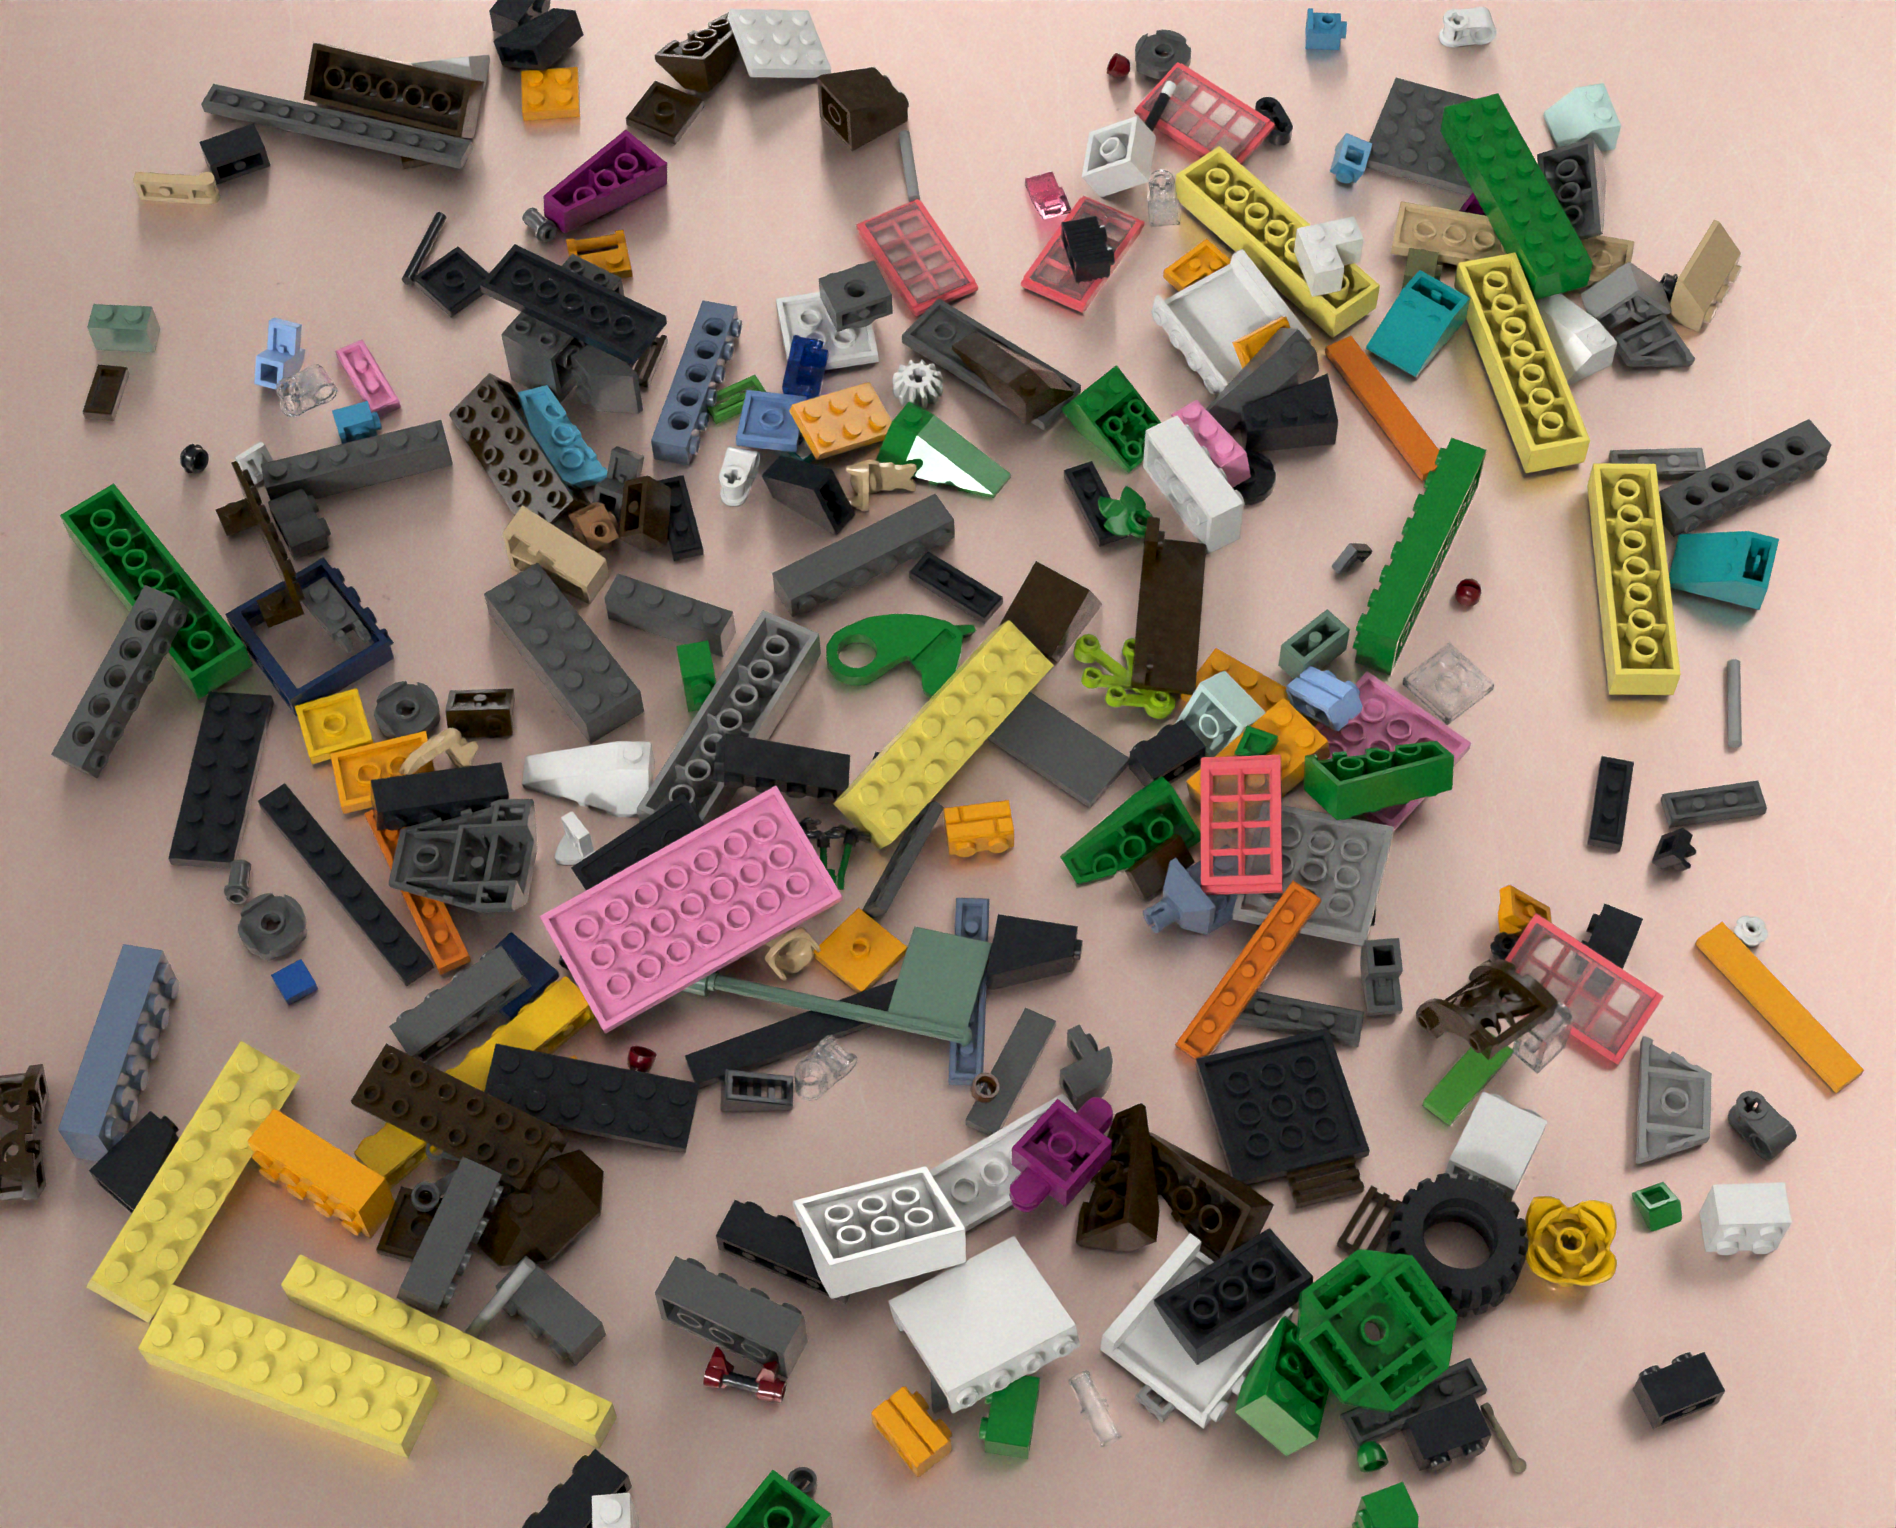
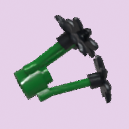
(850, 837)

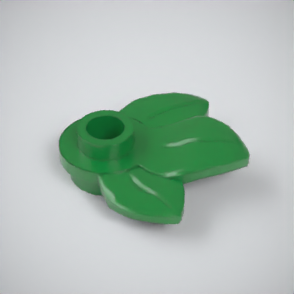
(1125, 515)

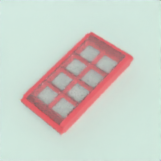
(1206, 116)
(916, 256)
(1051, 270)
(1241, 825)
(1602, 997)

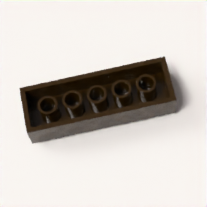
(393, 90)

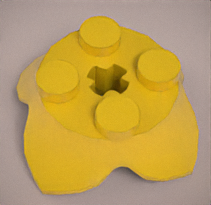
(1587, 1225)

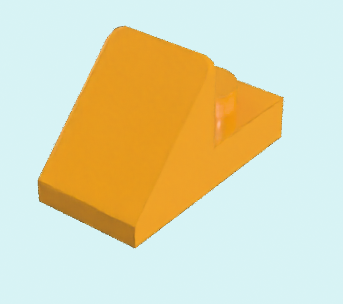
(1518, 909)

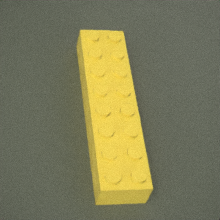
(1265, 227)
(1522, 364)
(1633, 580)
(943, 735)
(192, 1183)
(289, 1371)

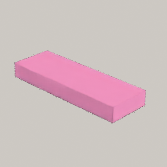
(368, 378)

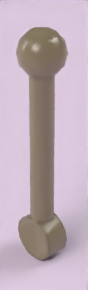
(1518, 1464)

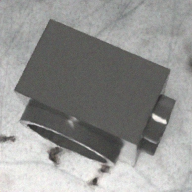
(855, 296)

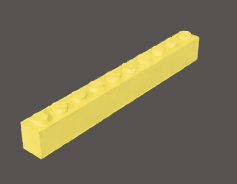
(450, 1351)

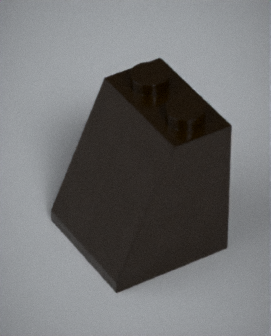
(860, 105)
(1051, 610)

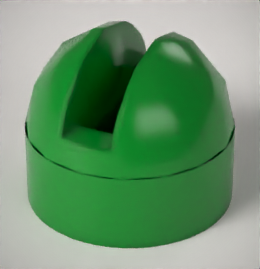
(1371, 1457)

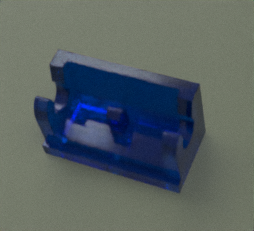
(805, 367)

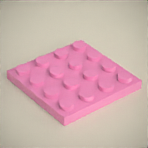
(1385, 722)

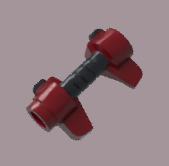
(765, 1385)

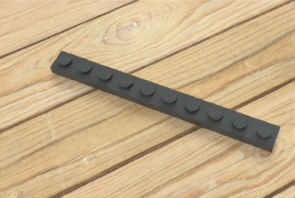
(337, 126)

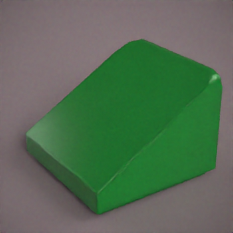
(1658, 1206)

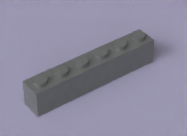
(360, 462)
(863, 555)

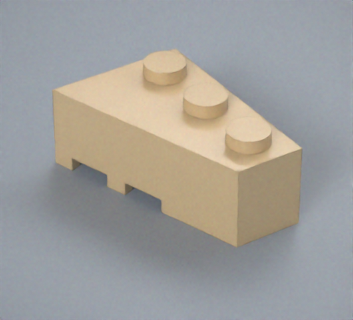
(565, 560)

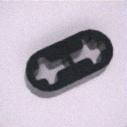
(1279, 118)

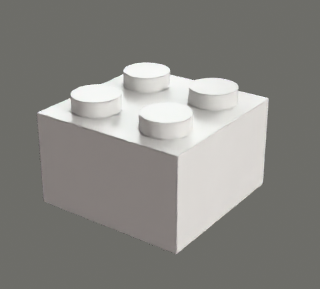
(1119, 156)
(1745, 1217)

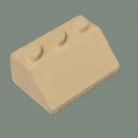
(1705, 279)

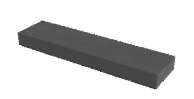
(902, 860)
(1302, 1016)
(1012, 1071)
(1453, 1384)

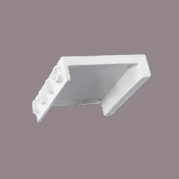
(1218, 312)
(985, 1323)
(1153, 1354)

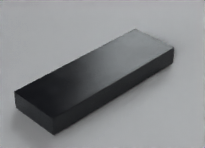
(1087, 489)
(682, 527)
(956, 587)
(1610, 803)

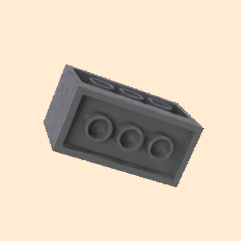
(541, 353)

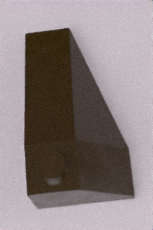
(702, 58)
(1015, 379)
(1125, 1197)
(1207, 1200)

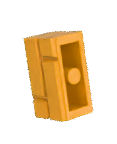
(979, 828)
(912, 1430)

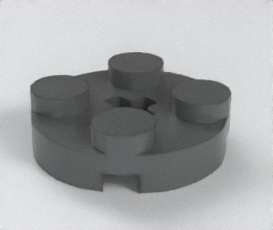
(1163, 41)
(401, 695)
(278, 941)

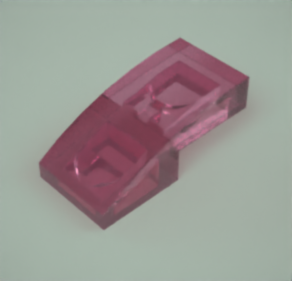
(1047, 195)

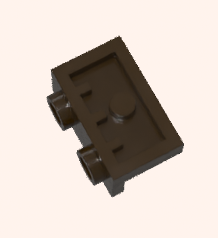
(481, 712)

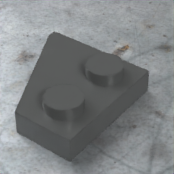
(1653, 345)

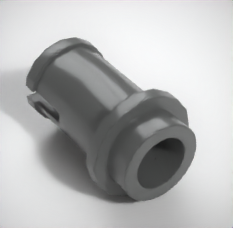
(544, 229)
(237, 888)

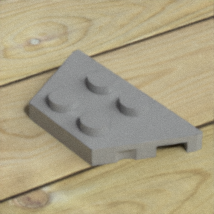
(1671, 1103)

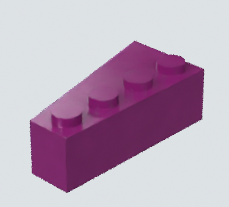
(605, 182)

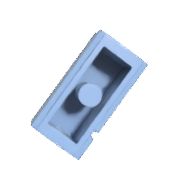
(1324, 697)

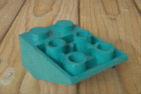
(1419, 323)
(1724, 566)

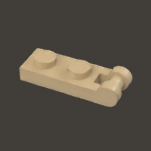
(177, 187)

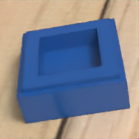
(294, 982)

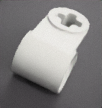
(1469, 26)
(737, 475)

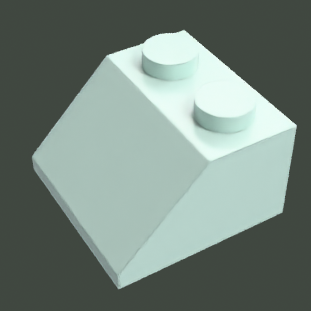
(1584, 115)
(1219, 712)

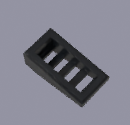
(746, 1079)

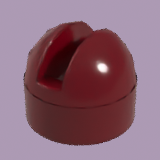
(1118, 66)
(1468, 592)
(641, 1059)

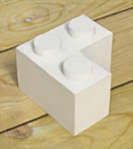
(1325, 250)

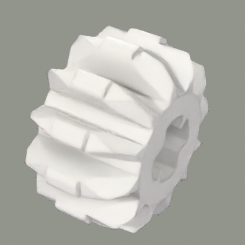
(917, 384)

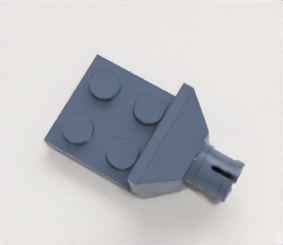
(1188, 904)

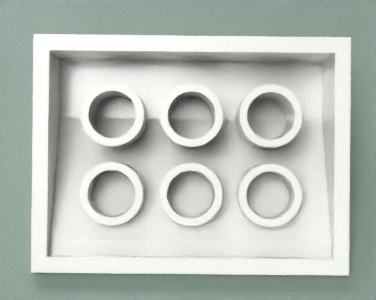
(881, 1232)

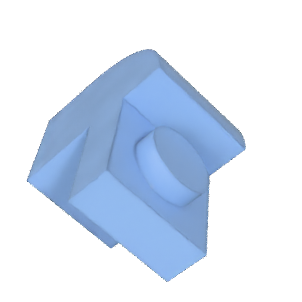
(282, 354)

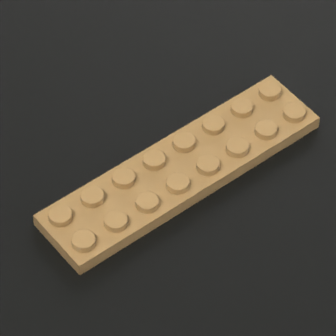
(1470, 237)

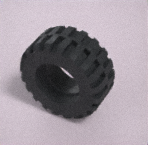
(1479, 1208)

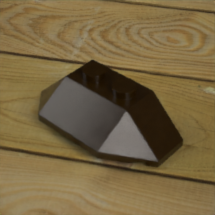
(547, 1214)

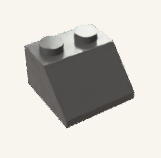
(605, 381)

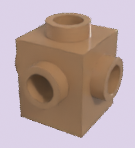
(594, 527)

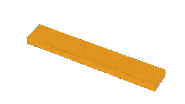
(1779, 1007)

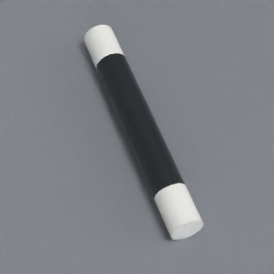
(1160, 105)

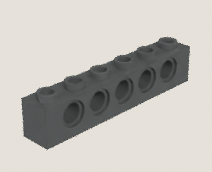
(1743, 477)
(107, 687)

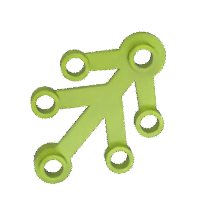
(1087, 650)

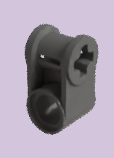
(1762, 1126)

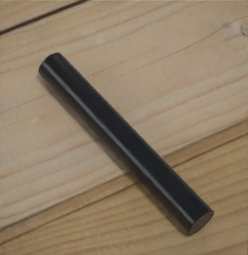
(424, 248)

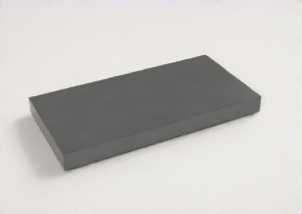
(1059, 749)

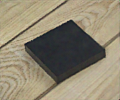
(452, 281)

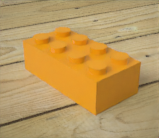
(1296, 740)
(321, 1174)

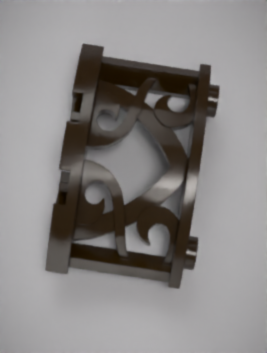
(1492, 982)
(31, 1094)

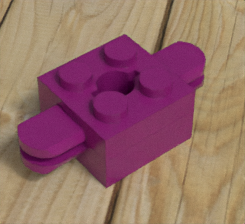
(1061, 1153)

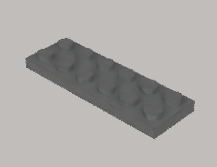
(944, 326)

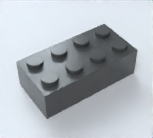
(449, 1235)
(731, 1315)

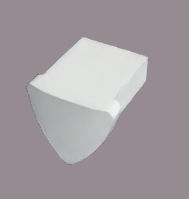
(575, 843)

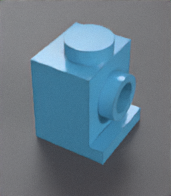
(1324, 30)
(1350, 158)
(356, 422)

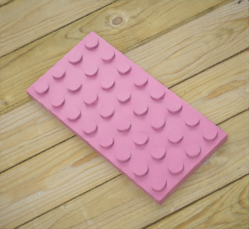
(691, 909)

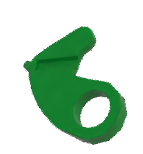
(925, 641)

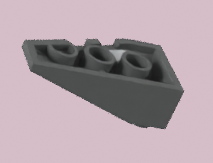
(1579, 184)
(1279, 365)

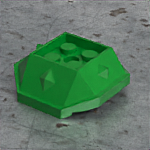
(1412, 1324)

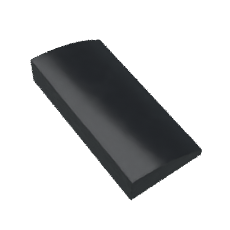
(1233, 1296)

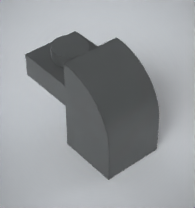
(622, 467)
(1380, 976)
(1091, 1072)

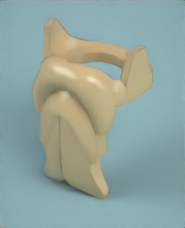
(873, 476)
(450, 741)
(791, 952)

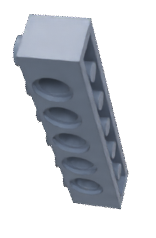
(696, 383)

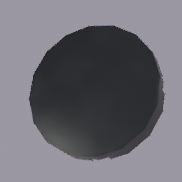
(1262, 479)

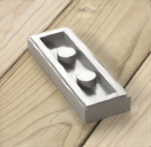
(1670, 463)

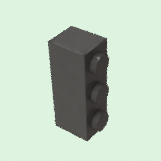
(554, 1315)

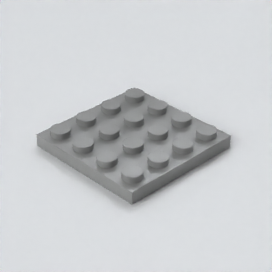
(1335, 862)

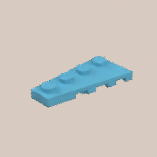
(560, 438)

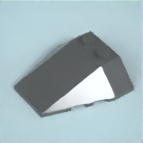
(471, 860)

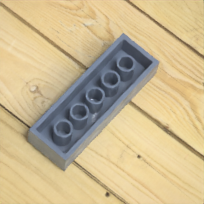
(119, 1052)

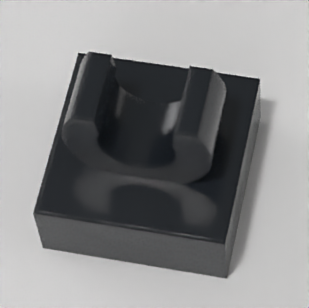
(1673, 849)

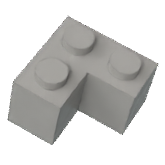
(1625, 295)

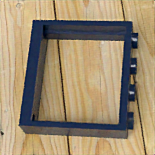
(249, 616)

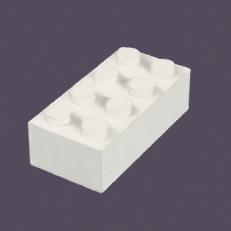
(1193, 484)

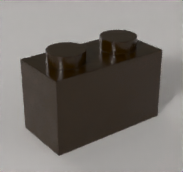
(645, 513)

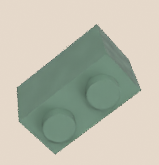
(123, 328)
(1314, 645)

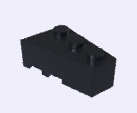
(1291, 418)

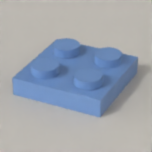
(767, 421)

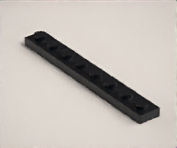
(346, 885)

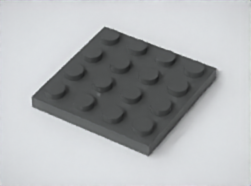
(1410, 140)

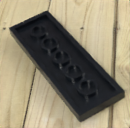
(573, 304)
(221, 780)
(595, 1097)

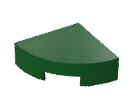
(1256, 742)

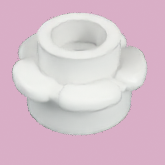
(1751, 939)

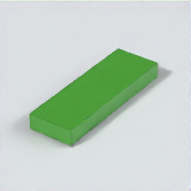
(1464, 1083)

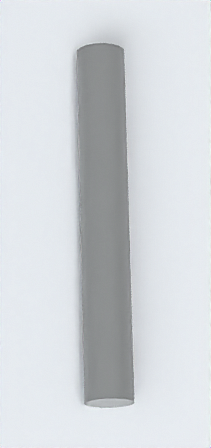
(909, 165)
(1734, 703)
(500, 1298)

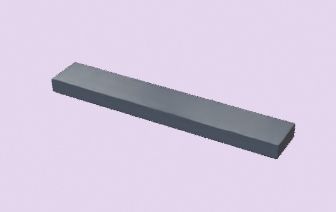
(968, 1061)

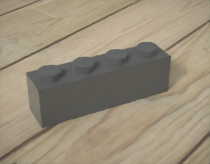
(669, 614)
(460, 1005)

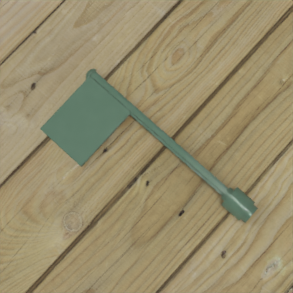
(930, 997)

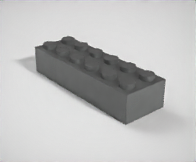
(564, 653)

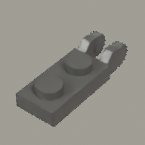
(334, 613)

